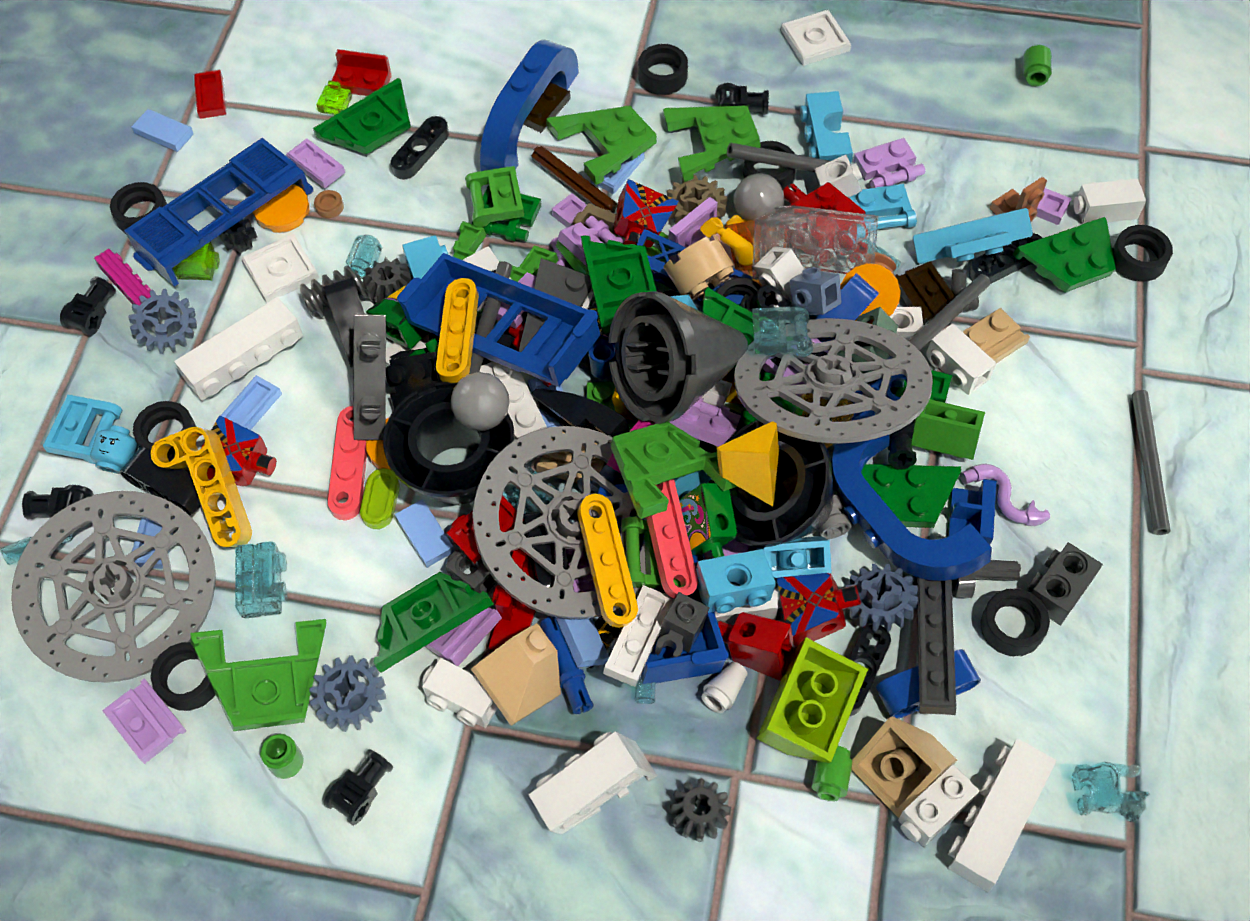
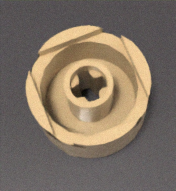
(700, 266)

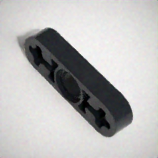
(419, 158)
(1001, 269)
(879, 654)

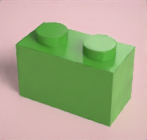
(948, 429)

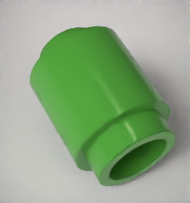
(1037, 65)
(282, 756)
(833, 778)

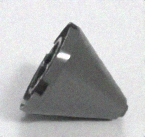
(668, 355)

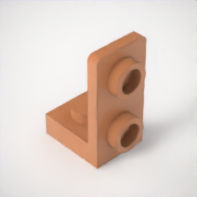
(1028, 199)

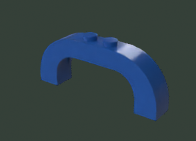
(540, 66)
(920, 557)

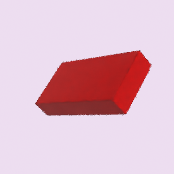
(210, 94)

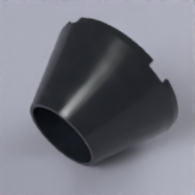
(426, 427)
(806, 508)

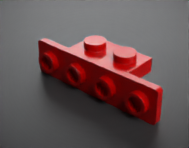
(515, 615)

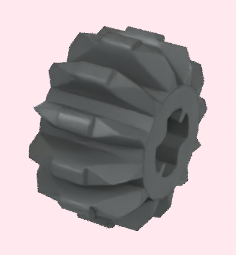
(385, 278)
(715, 810)

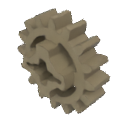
(693, 193)

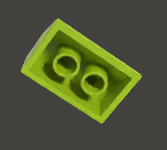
(812, 703)

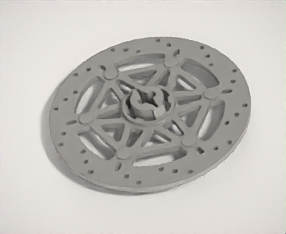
(837, 379)
(560, 509)
(102, 577)

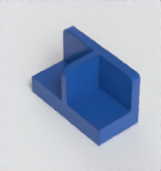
(974, 508)

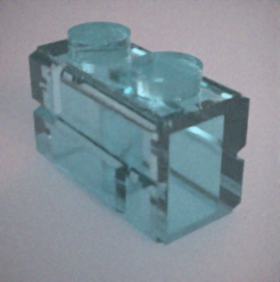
(259, 580)

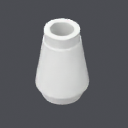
(724, 688)

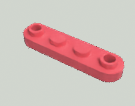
(347, 469)
(672, 545)

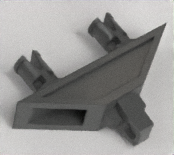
(369, 376)

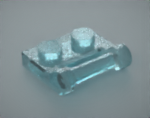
(770, 331)

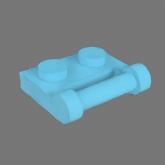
(886, 202)
(74, 423)

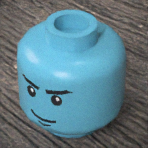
(113, 449)

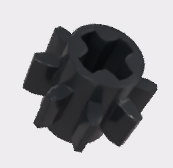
(239, 236)

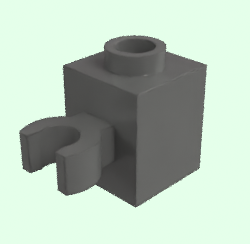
(682, 625)

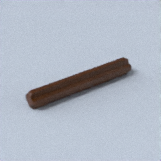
(573, 179)

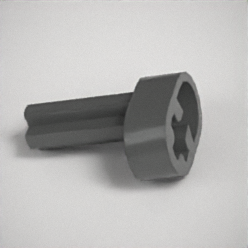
(996, 569)

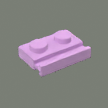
(464, 638)
(144, 721)

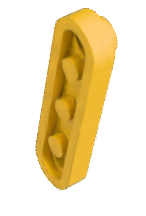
(457, 330)
(607, 560)

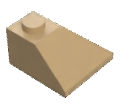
(521, 674)
(901, 763)

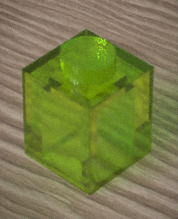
(199, 264)

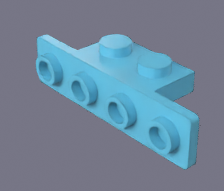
(973, 236)

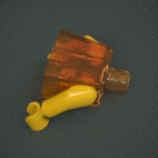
(738, 236)

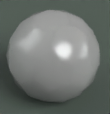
(757, 196)
(480, 401)

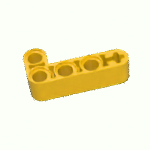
(208, 490)

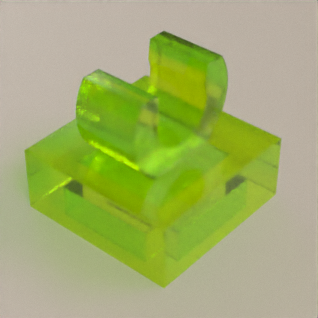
(333, 98)

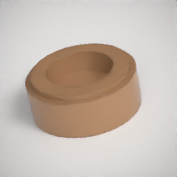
(329, 204)

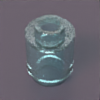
(363, 253)

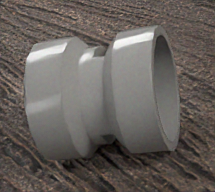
(837, 523)

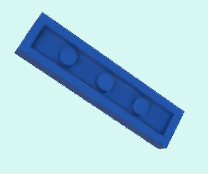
(661, 276)

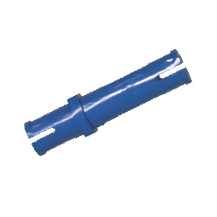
(570, 676)

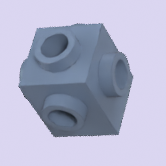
(816, 291)

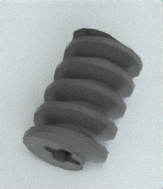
(316, 297)

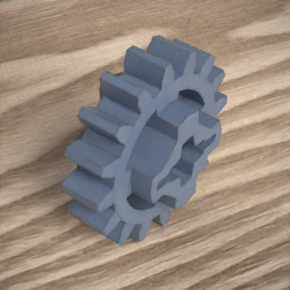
(173, 323)
(895, 604)
(358, 702)

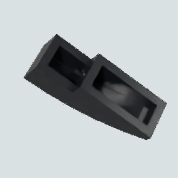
(579, 411)

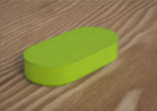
(379, 498)

